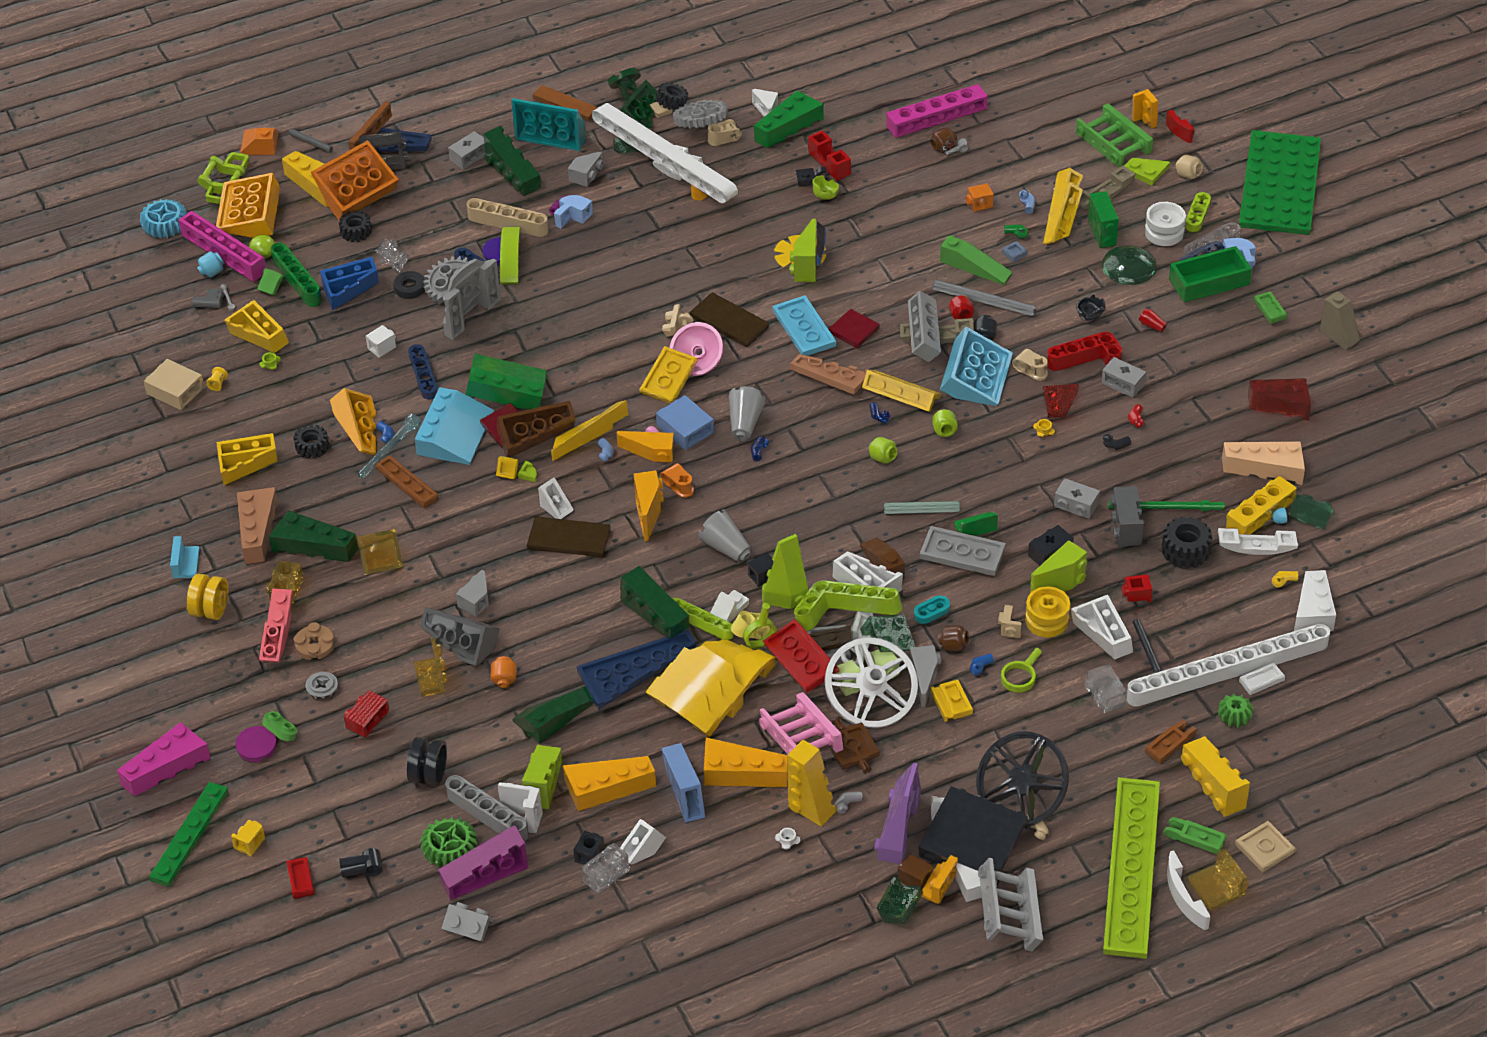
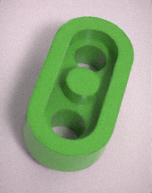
(279, 726)

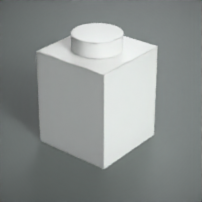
(381, 341)

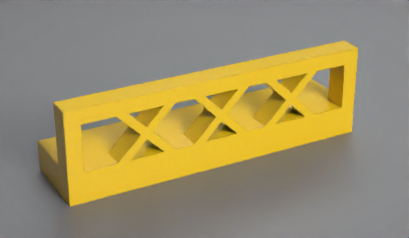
(900, 390)

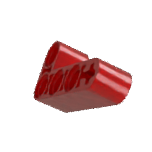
(1083, 350)

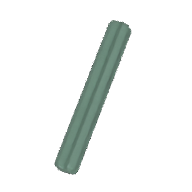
(921, 507)

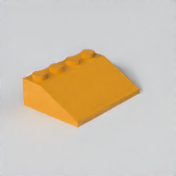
(249, 206)

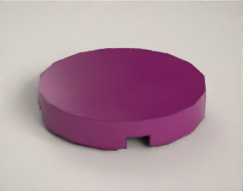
(255, 744)

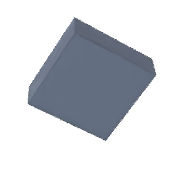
(1014, 251)

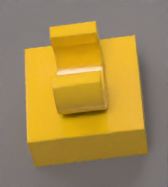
(507, 467)

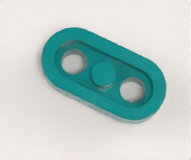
(930, 609)

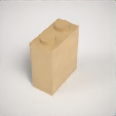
(173, 384)

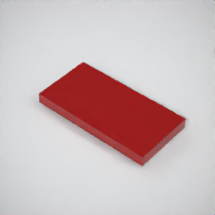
(799, 655)

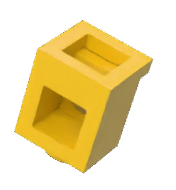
(248, 837)

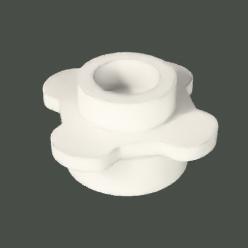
(790, 834)

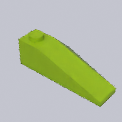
(787, 577)

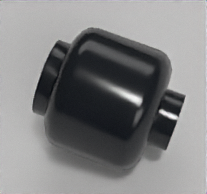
(986, 326)

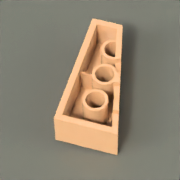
(1264, 459)

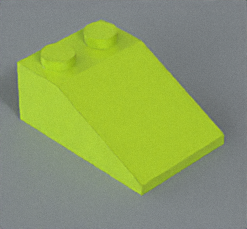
(804, 255)
(1062, 570)

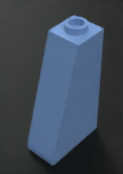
(683, 782)

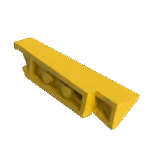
(1063, 205)
(589, 430)

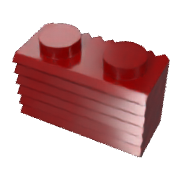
(366, 713)

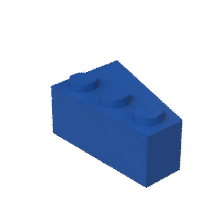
(348, 281)

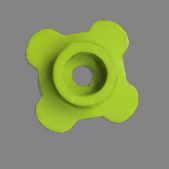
(269, 361)

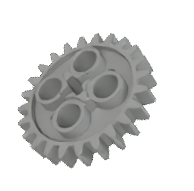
(700, 113)
(438, 279)

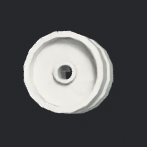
(1165, 223)

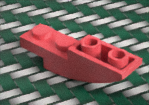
(277, 626)

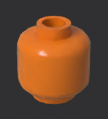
(503, 671)

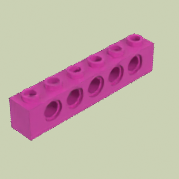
(936, 110)
(229, 249)

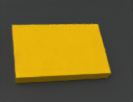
(668, 375)

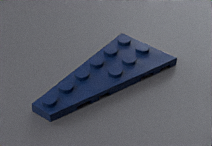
(620, 672)

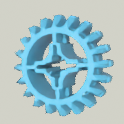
(162, 218)

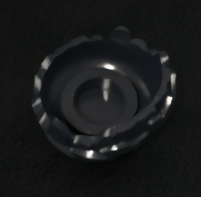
(1090, 308)

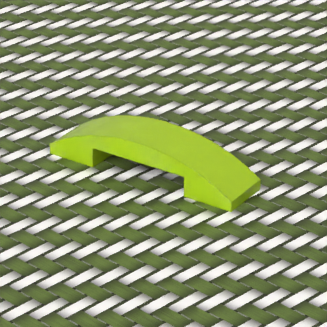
(509, 255)

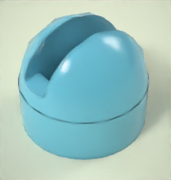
(1279, 516)

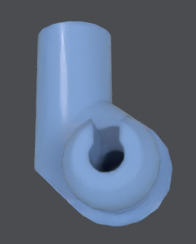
(1029, 200)
(607, 449)

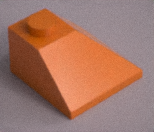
(259, 141)

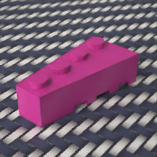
(162, 759)

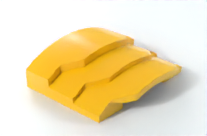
(746, 662)
(698, 688)

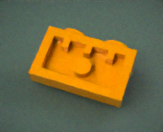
(1145, 108)
(940, 880)

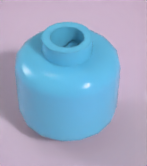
(210, 264)

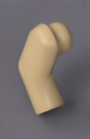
(1041, 829)

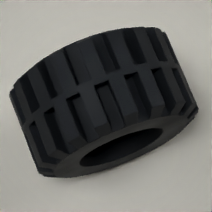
(1175, 541)

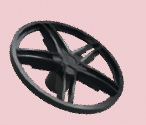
(1024, 778)

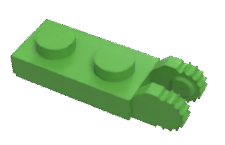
(1195, 835)

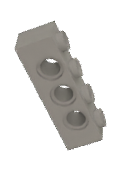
(924, 326)

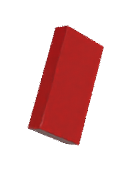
(300, 877)

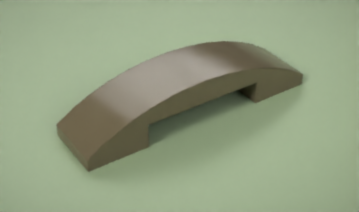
(1118, 181)
(946, 333)

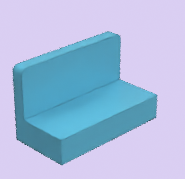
(183, 559)

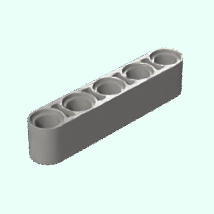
(483, 806)

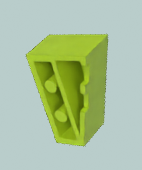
(544, 772)

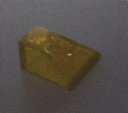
(379, 551)

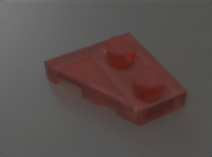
(1059, 399)

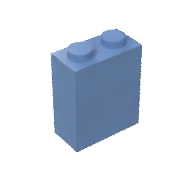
(686, 421)

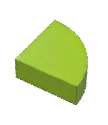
(528, 472)

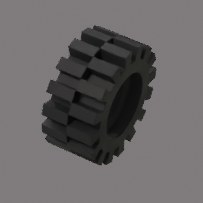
(671, 96)
(355, 219)
(314, 448)

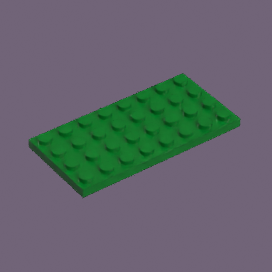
(1280, 182)

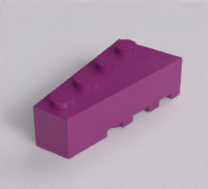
(485, 864)

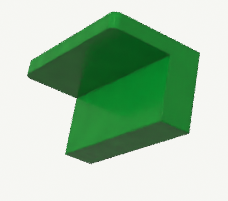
(977, 524)

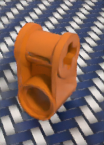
(678, 480)

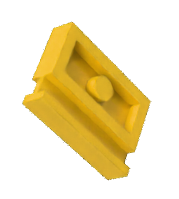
(951, 700)

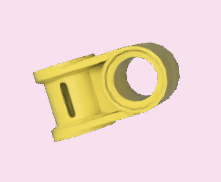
(745, 619)

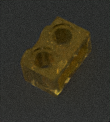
(286, 576)

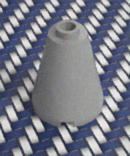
(745, 410)
(725, 536)

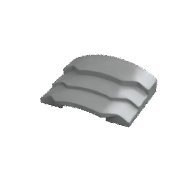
(470, 285)

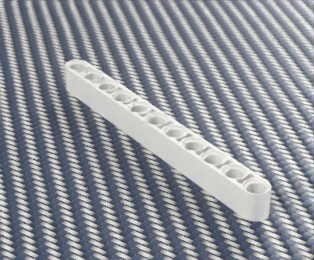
(665, 153)
(1227, 665)

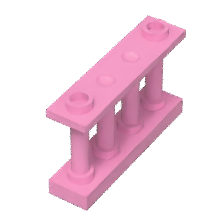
(811, 716)

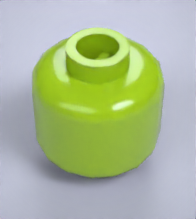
(944, 423)
(883, 450)

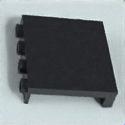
(972, 831)

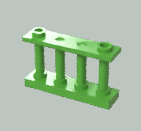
(1120, 124)

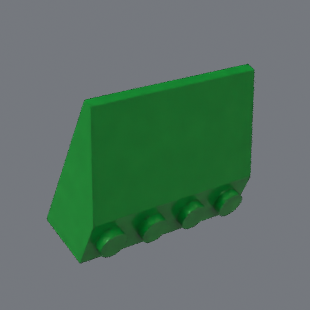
(505, 382)

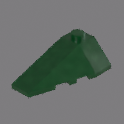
(638, 104)
(549, 716)

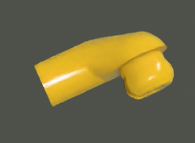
(1284, 576)

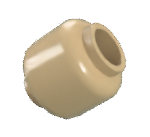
(1189, 167)

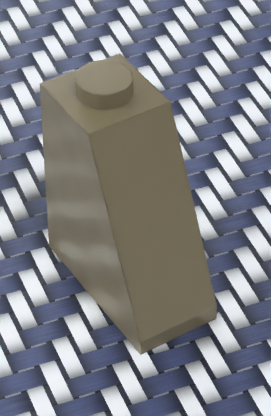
(1339, 321)

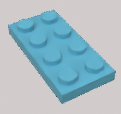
(804, 326)

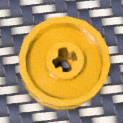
(207, 596)
(1047, 611)

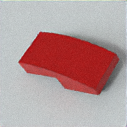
(1179, 127)

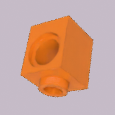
(979, 197)

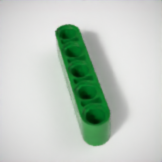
(296, 274)

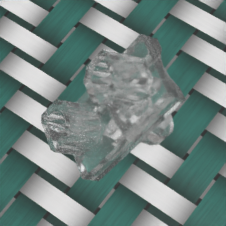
(391, 255)

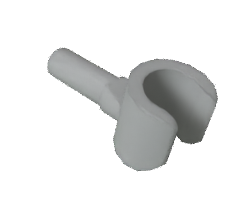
(962, 147)

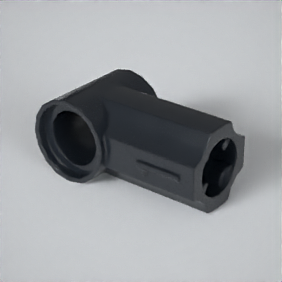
(367, 863)

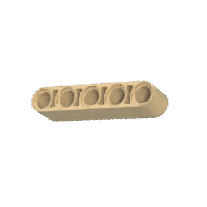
(507, 216)

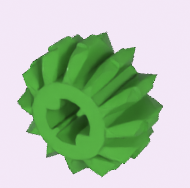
(1235, 710)

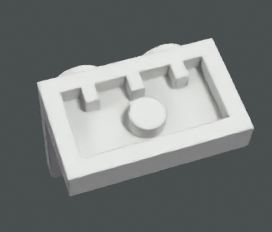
(523, 801)

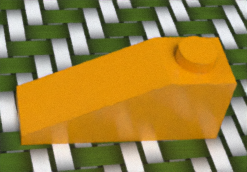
(649, 445)

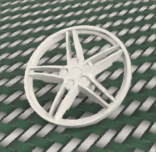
(871, 682)

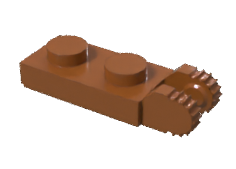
(1170, 741)

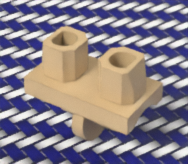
(675, 321)

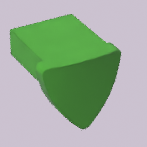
(270, 281)

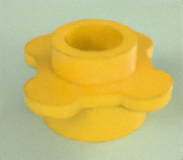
(1044, 428)

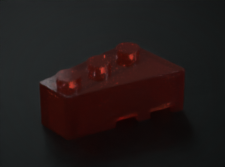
(1281, 396)

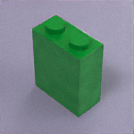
(1103, 219)

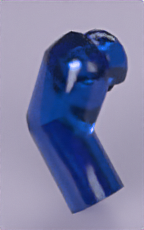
(882, 417)
(759, 443)

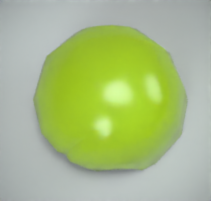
(825, 189)
(262, 245)

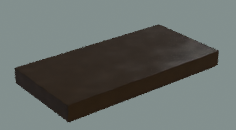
(729, 319)
(568, 536)

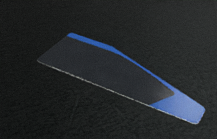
(821, 241)

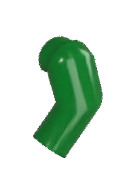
(1019, 230)

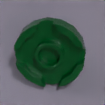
(625, 80)

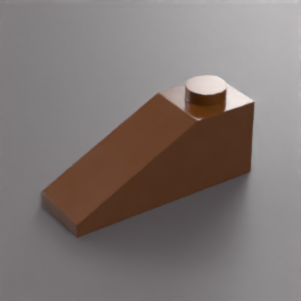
(882, 554)

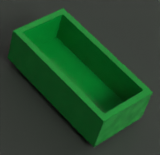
(1210, 274)

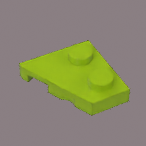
(1147, 170)

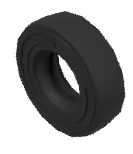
(412, 292)

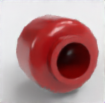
(961, 307)

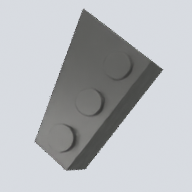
(1126, 516)

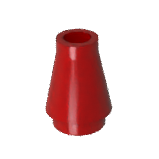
(1152, 320)

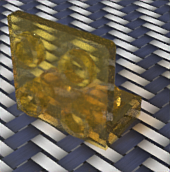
(430, 674)
(1219, 882)

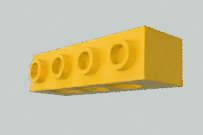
(1260, 507)

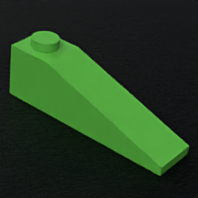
(973, 260)

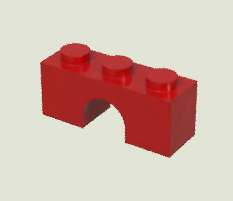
(836, 163)

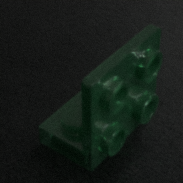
(891, 629)

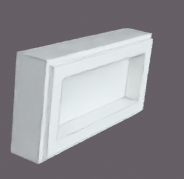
(1262, 678)

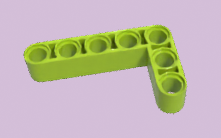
(846, 597)

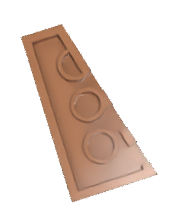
(830, 373)

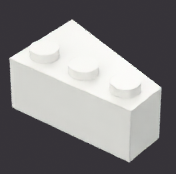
(858, 570)
(1315, 602)
(1104, 626)

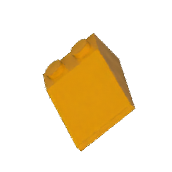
(648, 500)

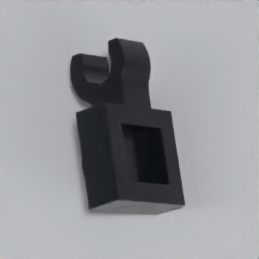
(806, 176)

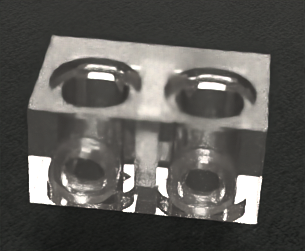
(605, 868)

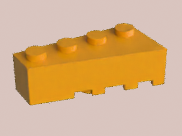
(743, 766)
(608, 780)

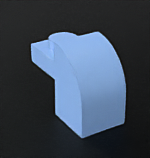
(574, 208)
(1245, 246)

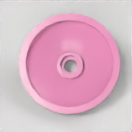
(696, 338)

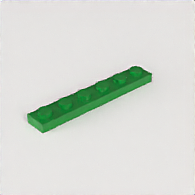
(188, 834)

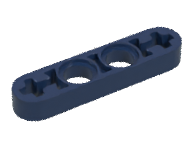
(422, 371)

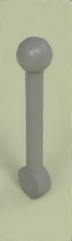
(231, 307)

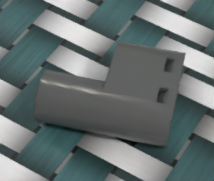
(212, 300)

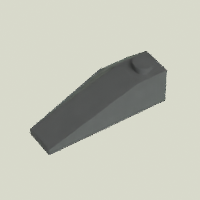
(464, 637)

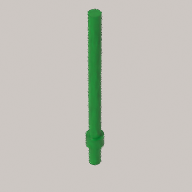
(1204, 505)

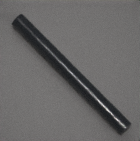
(1146, 645)

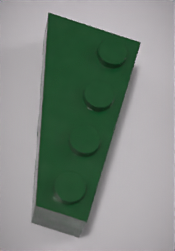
(312, 537)
(652, 603)

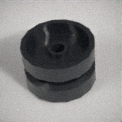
(427, 761)

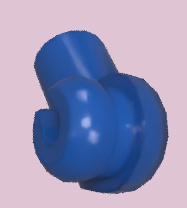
(387, 431)
(978, 663)

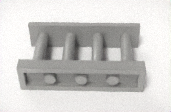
(1026, 898)

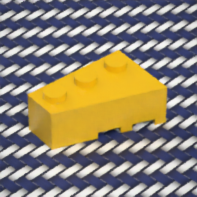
(257, 327)
(245, 456)

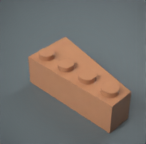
(256, 519)

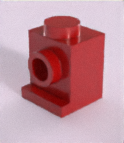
(1137, 588)

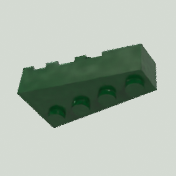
(510, 162)

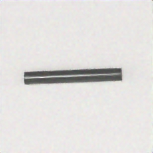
(310, 140)

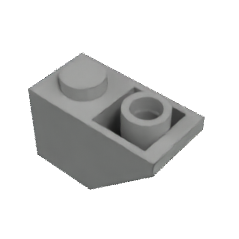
(585, 168)
(474, 595)

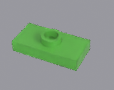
(1270, 307)

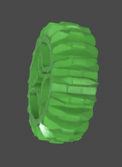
(445, 836)

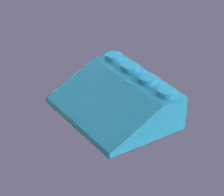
(976, 369)
(452, 427)

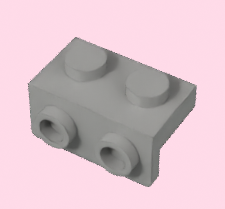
(466, 922)

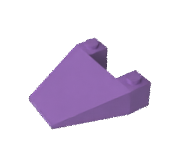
(903, 801)

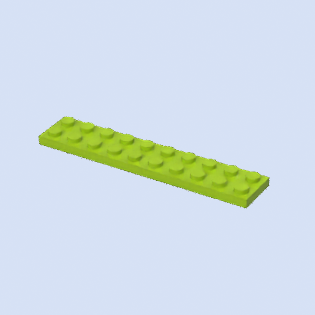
(1131, 868)

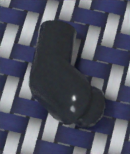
(1108, 441)

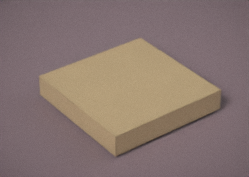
(1265, 846)

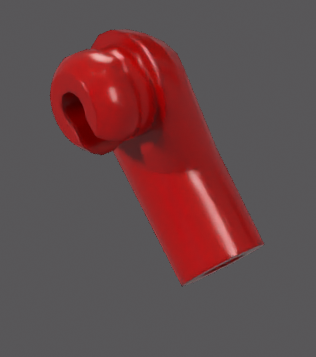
(1134, 416)

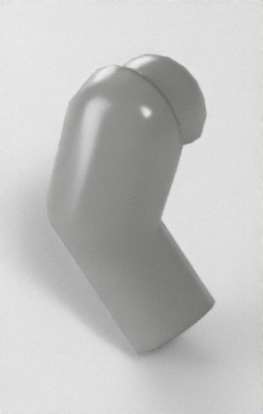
(847, 797)

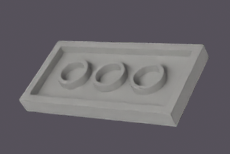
(962, 550)

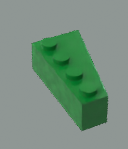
(787, 118)

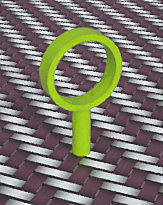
(762, 622)
(1027, 665)

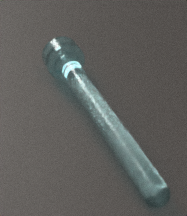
(411, 423)

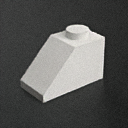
(642, 842)

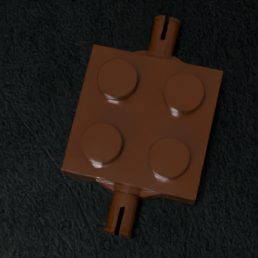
(857, 746)

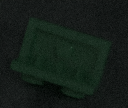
(1311, 511)
(898, 902)

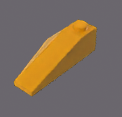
(356, 415)

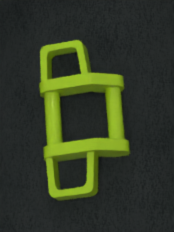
(225, 168)

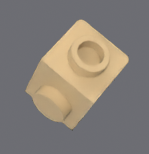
(1008, 627)

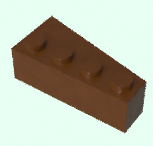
(533, 426)

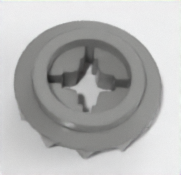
(322, 678)

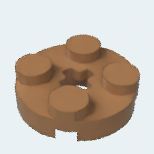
(311, 633)

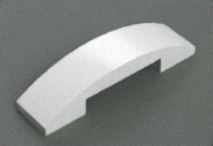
(1257, 544)
(1193, 910)

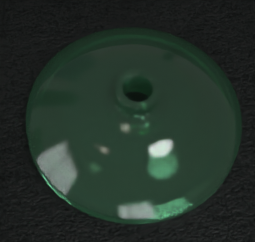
(1129, 265)

